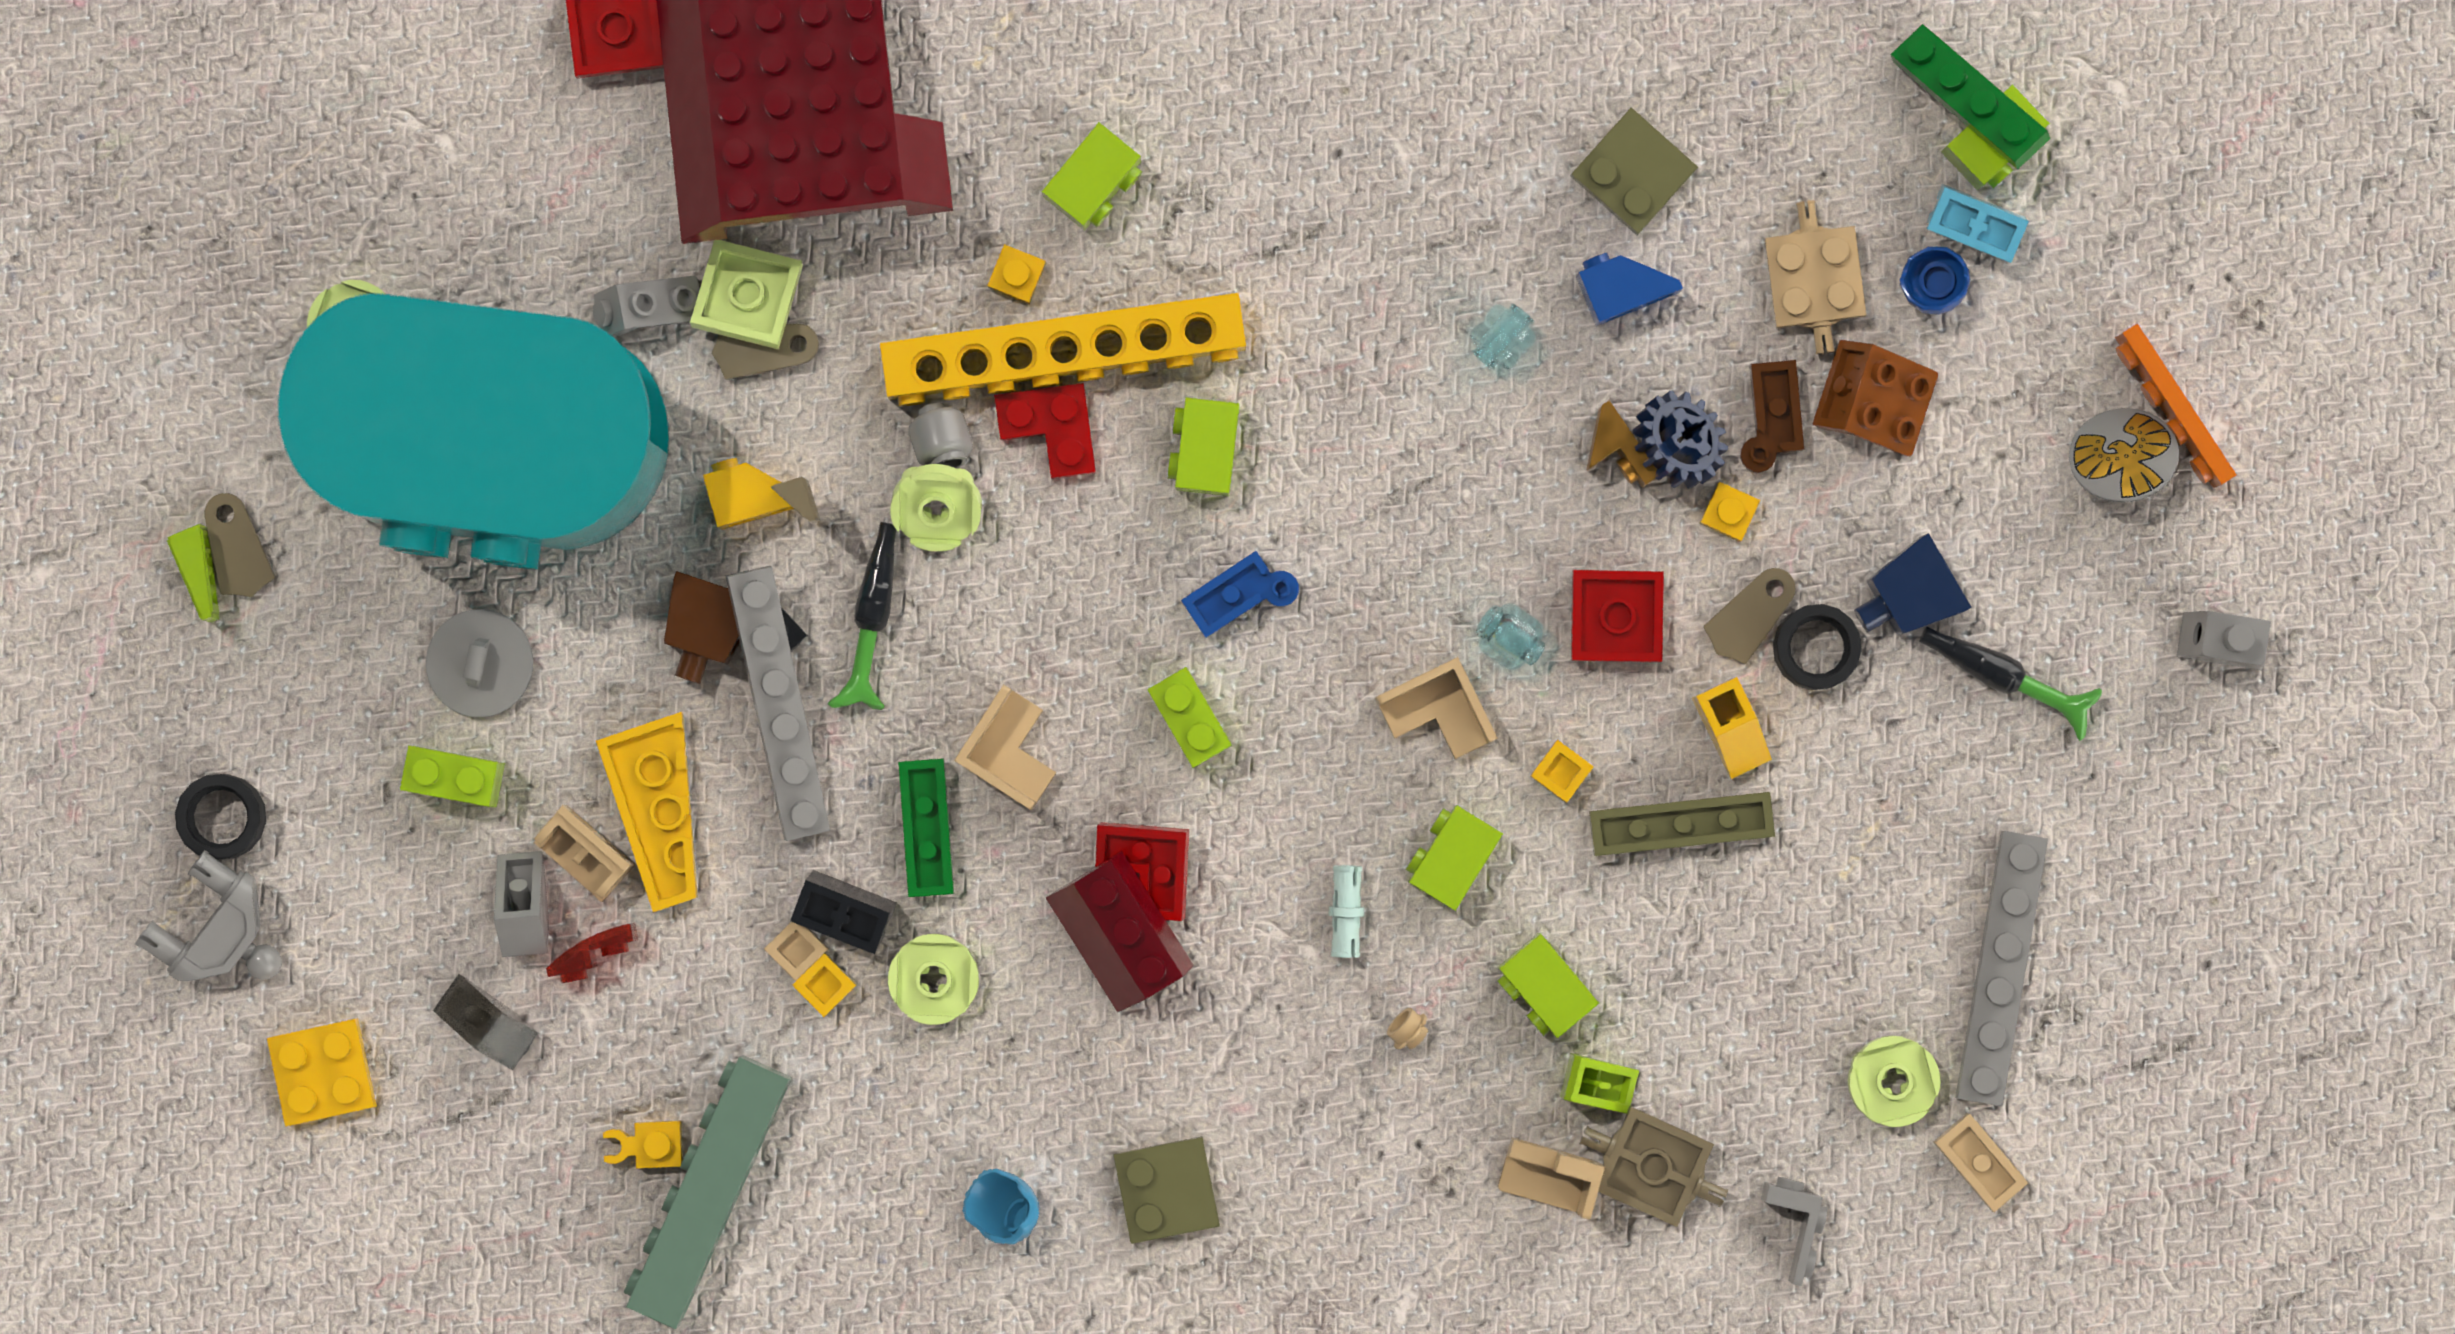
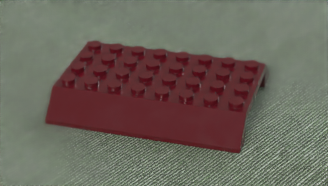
(790, 115)

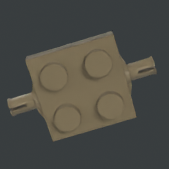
(1654, 1166)

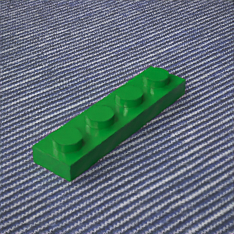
(1970, 96)

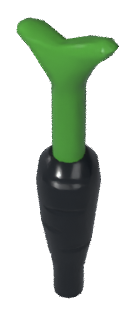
(871, 616)
(2008, 676)

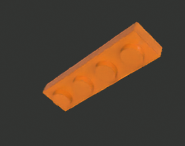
(2163, 391)

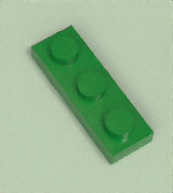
(926, 827)

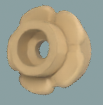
(1408, 1029)

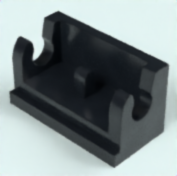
(843, 911)

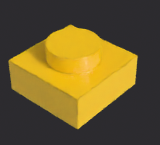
(1016, 274)
(1729, 511)
(1561, 771)
(824, 985)

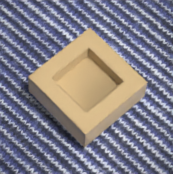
(796, 949)

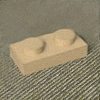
(1980, 1162)

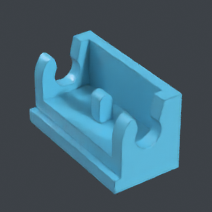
(1977, 223)

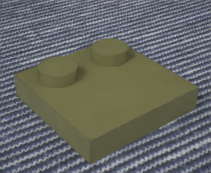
(1634, 171)
(1166, 1190)

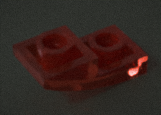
(575, 961)

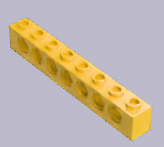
(904, 356)

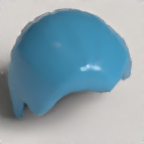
(1001, 1207)

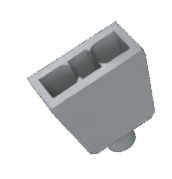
(2224, 639)

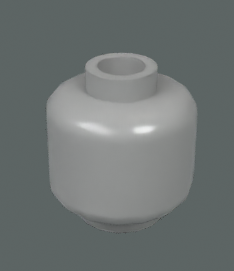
(940, 436)

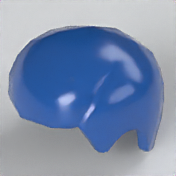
(1935, 280)

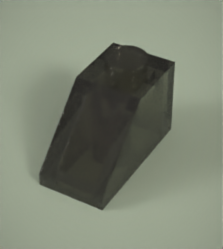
(485, 1022)

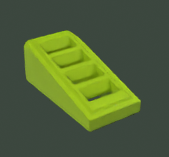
(194, 559)

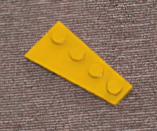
(653, 798)

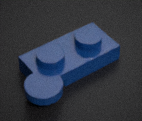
(1237, 592)

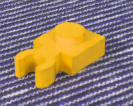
(654, 1144)

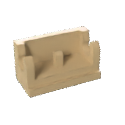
(583, 852)

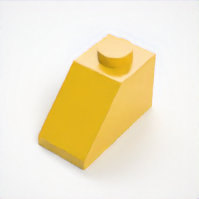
(741, 494)

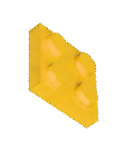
(321, 1072)

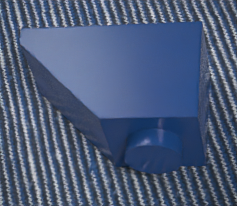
(1622, 286)

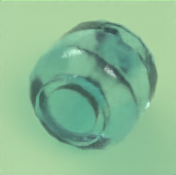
(1510, 636)

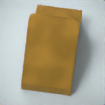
(1613, 435)

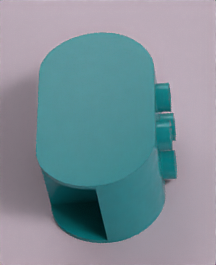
(473, 426)

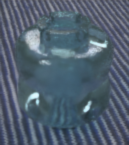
(1502, 336)

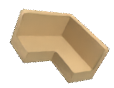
(1443, 696)
(995, 752)
(1551, 1177)

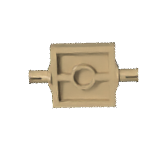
(1815, 277)

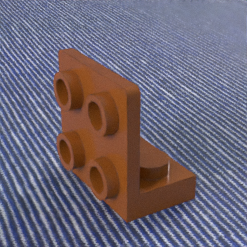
(1876, 396)

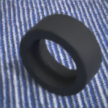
(1850, 655)
(196, 791)

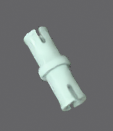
(1346, 911)

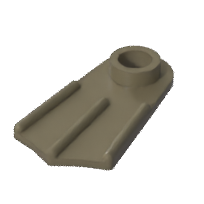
(744, 358)
(236, 549)
(1749, 616)

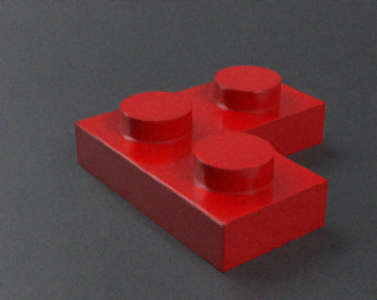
(1057, 414)
(1156, 854)

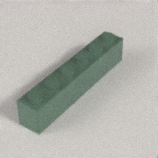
(708, 1191)

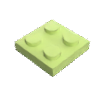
(746, 294)

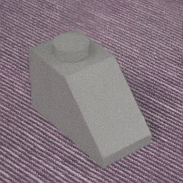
(521, 904)

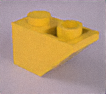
(1733, 727)

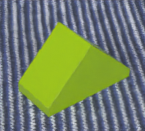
(1599, 1083)

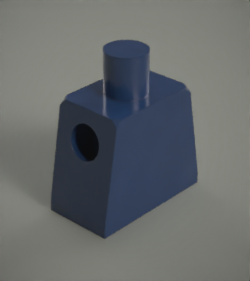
(1912, 590)

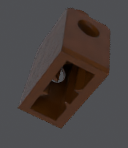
(700, 625)

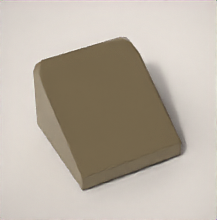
(799, 495)

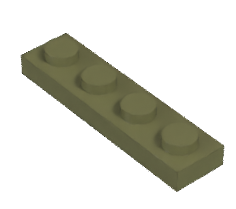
(1682, 824)

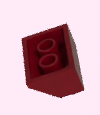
(1120, 932)

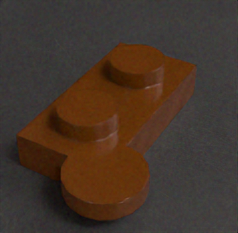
(1775, 414)

